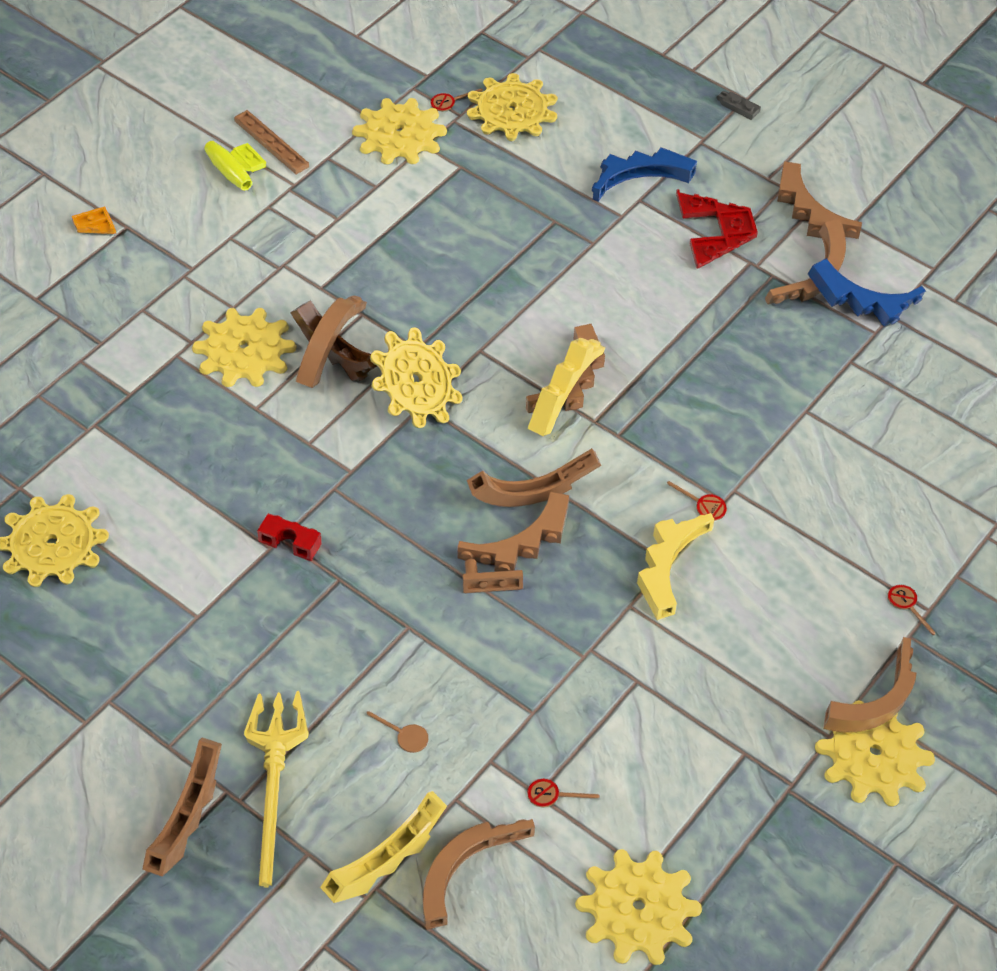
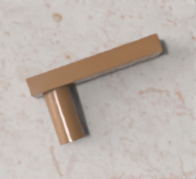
(490, 581)

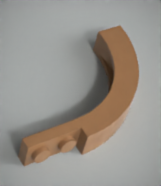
(835, 248)
(324, 338)
(534, 490)
(869, 715)
(455, 854)

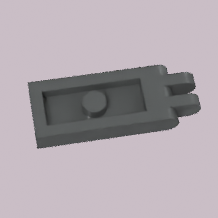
(738, 104)

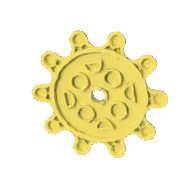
(526, 99)
(414, 137)
(251, 362)
(434, 376)
(44, 522)
(882, 772)
(635, 928)

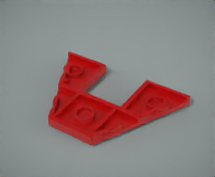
(734, 222)

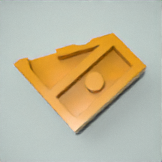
(94, 222)

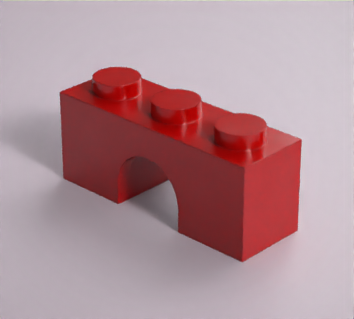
(276, 529)

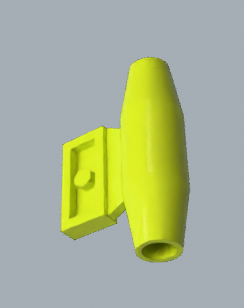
(235, 163)

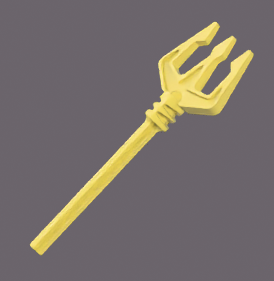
(274, 744)

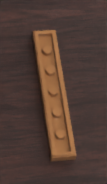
(271, 142)

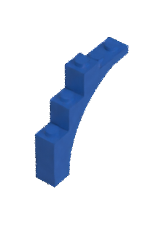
(661, 164)
(839, 290)

